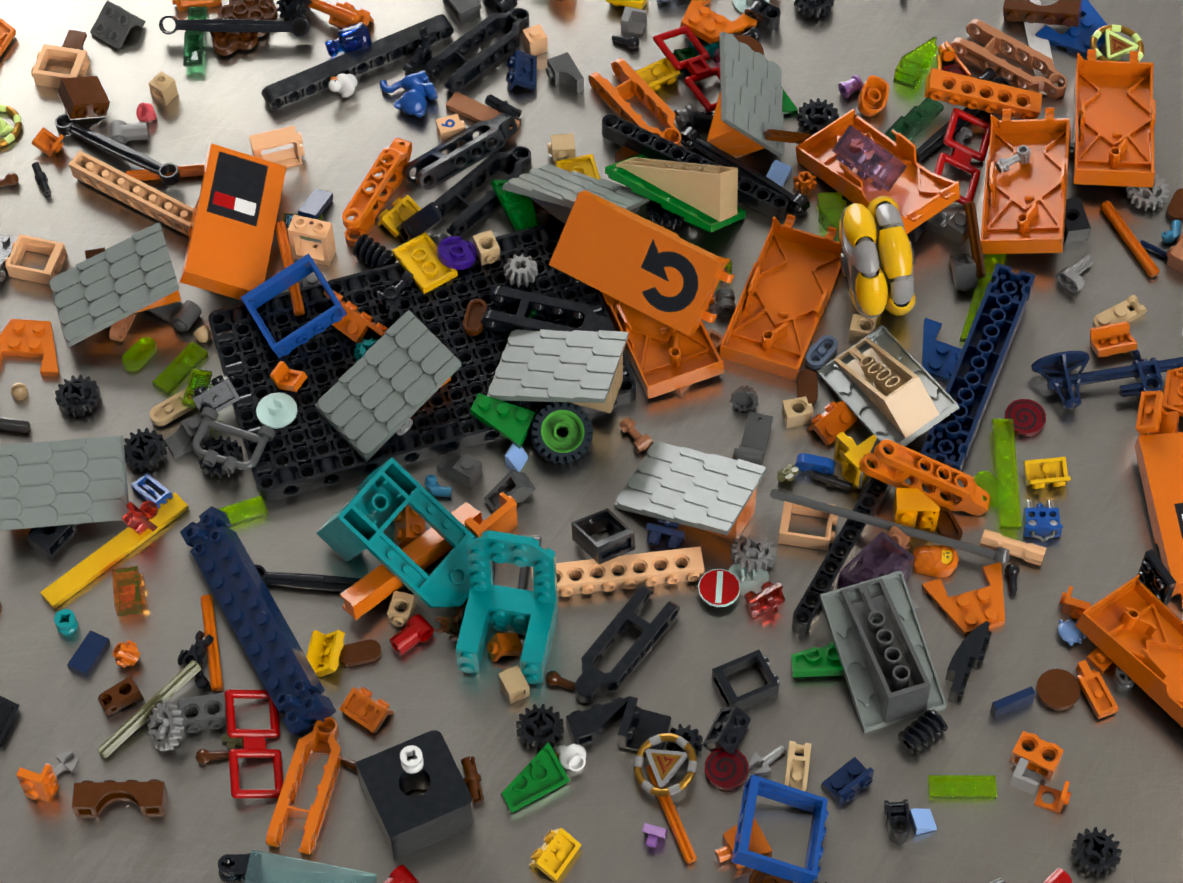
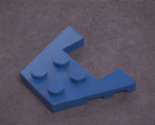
(1077, 38)
(937, 357)

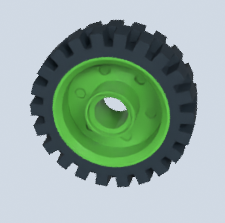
(566, 417)

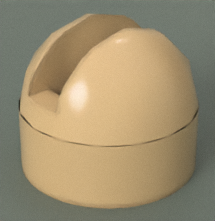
(202, 334)
(19, 391)

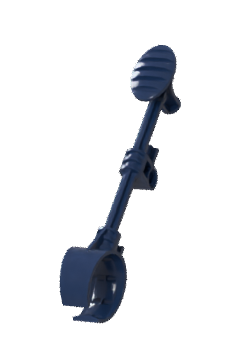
(1062, 363)

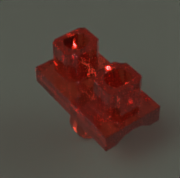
(139, 518)
(765, 600)

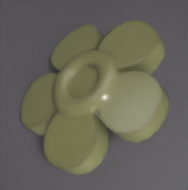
(787, 473)
(231, 742)

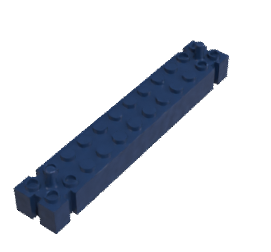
(980, 365)
(257, 622)

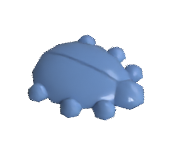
(1069, 632)

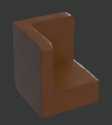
(75, 39)

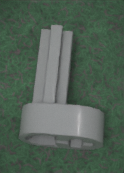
(1071, 278)

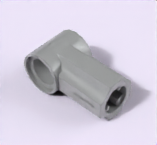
(124, 132)

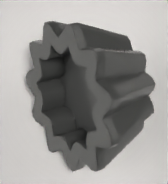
(744, 399)

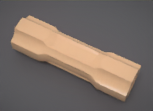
(1027, 551)

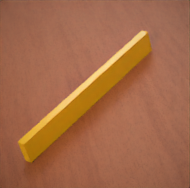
(110, 554)

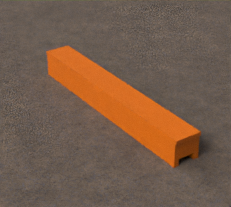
(382, 583)

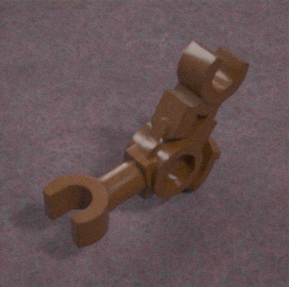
(452, 624)

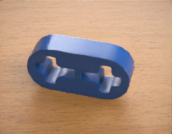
(810, 462)

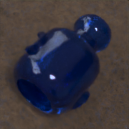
(349, 39)

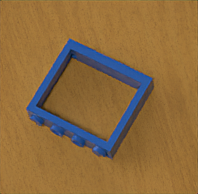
(280, 283)
(792, 797)

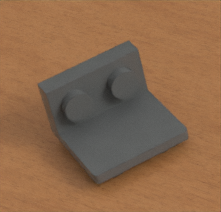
(114, 24)

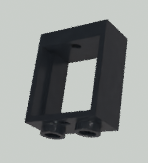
(608, 548)
(753, 697)

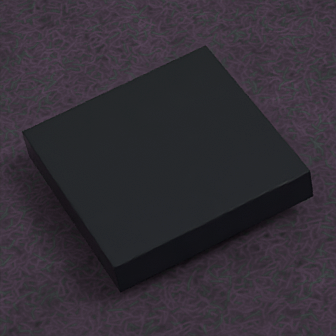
(1156, 577)

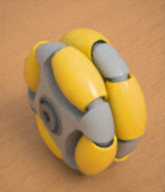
(877, 258)

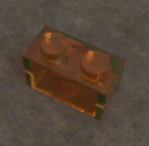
(128, 591)

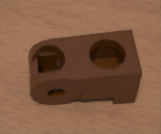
(120, 696)

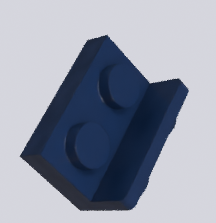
(521, 70)
(847, 781)

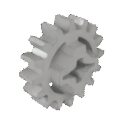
(1149, 196)
(753, 553)
(165, 726)

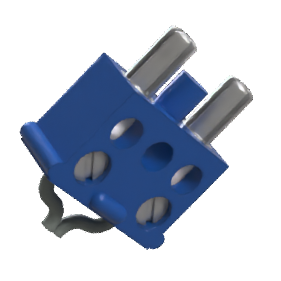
(1041, 521)

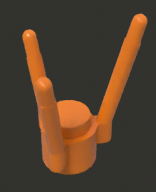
(947, 54)

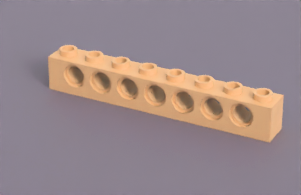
(131, 192)
(627, 566)

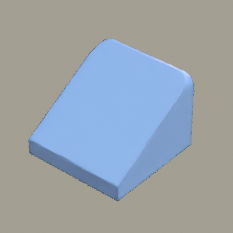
(779, 172)
(515, 458)
(922, 820)

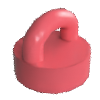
(145, 112)

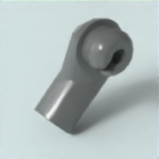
(963, 133)

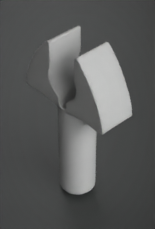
(768, 759)
(63, 766)

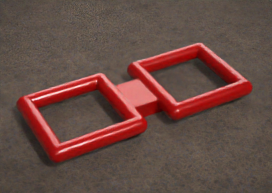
(696, 66)
(961, 154)
(253, 745)

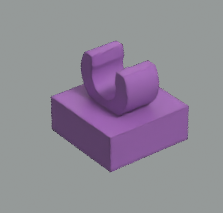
(654, 834)

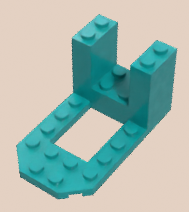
(374, 508)
(507, 607)

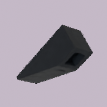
(420, 222)
(592, 723)

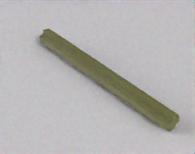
(143, 713)

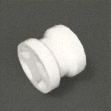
(413, 764)

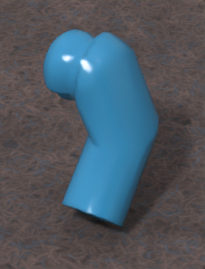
(1174, 234)
(434, 487)

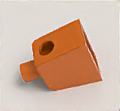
(757, 844)

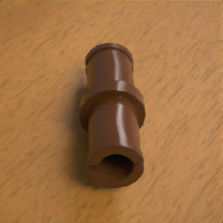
(472, 779)

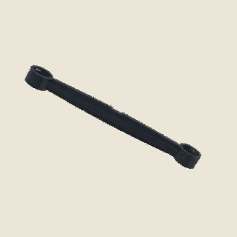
(234, 25)
(691, 138)
(937, 138)
(118, 149)
(308, 581)

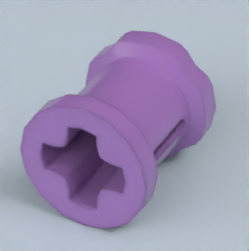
(844, 87)

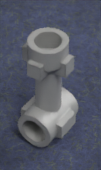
(1022, 156)

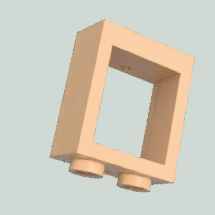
(52, 79)
(276, 138)
(26, 243)
(322, 252)
(805, 540)

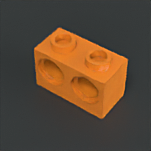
(1035, 757)

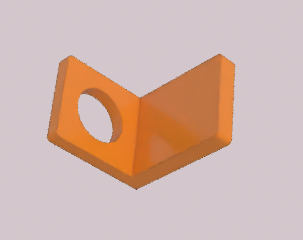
(1060, 797)

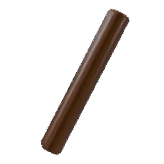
(786, 136)
(974, 238)

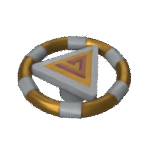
(665, 764)

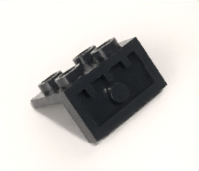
(640, 725)

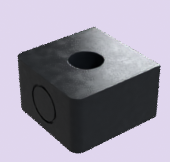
(421, 820)

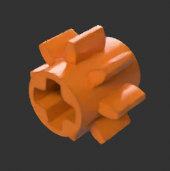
(804, 182)
(126, 653)

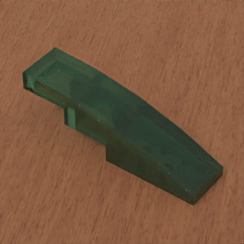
(195, 40)
(916, 119)

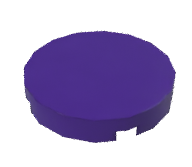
(456, 253)

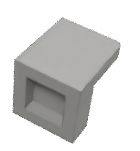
(633, 21)
(1024, 778)

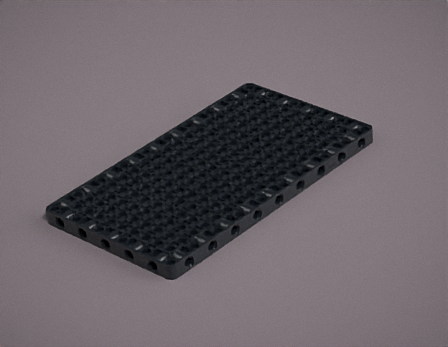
(247, 347)

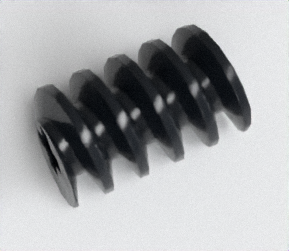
(372, 253)
(921, 730)

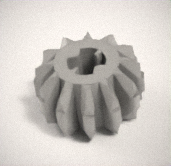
(520, 270)

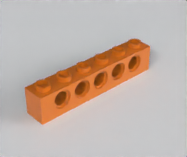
(996, 96)

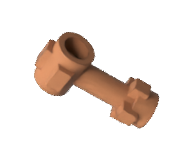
(641, 442)

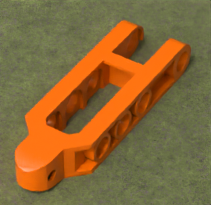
(635, 86)
(363, 201)
(905, 464)
(321, 740)

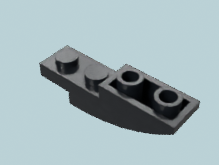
(966, 658)

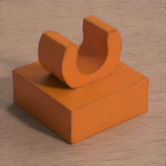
(1099, 660)

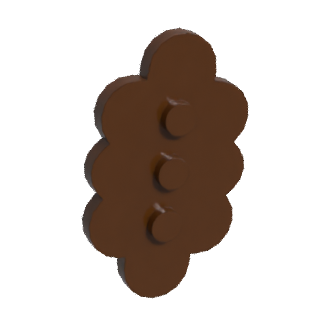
(227, 42)

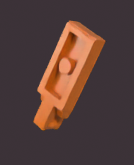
(1095, 691)

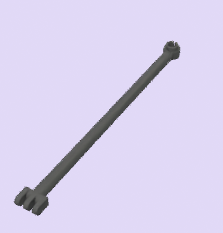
(1000, 554)

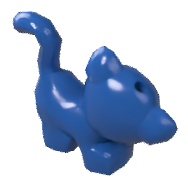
(417, 88)

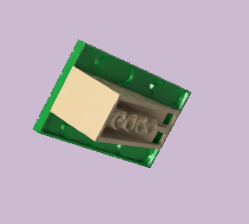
(695, 191)

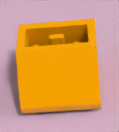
(915, 509)

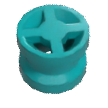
(66, 627)

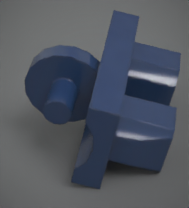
(656, 531)

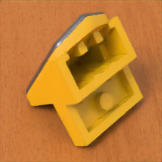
(849, 455)

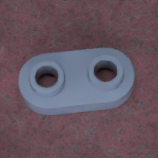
(820, 353)

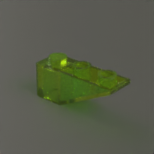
(912, 65)
(830, 210)

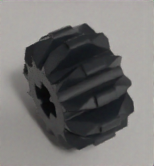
(688, 734)

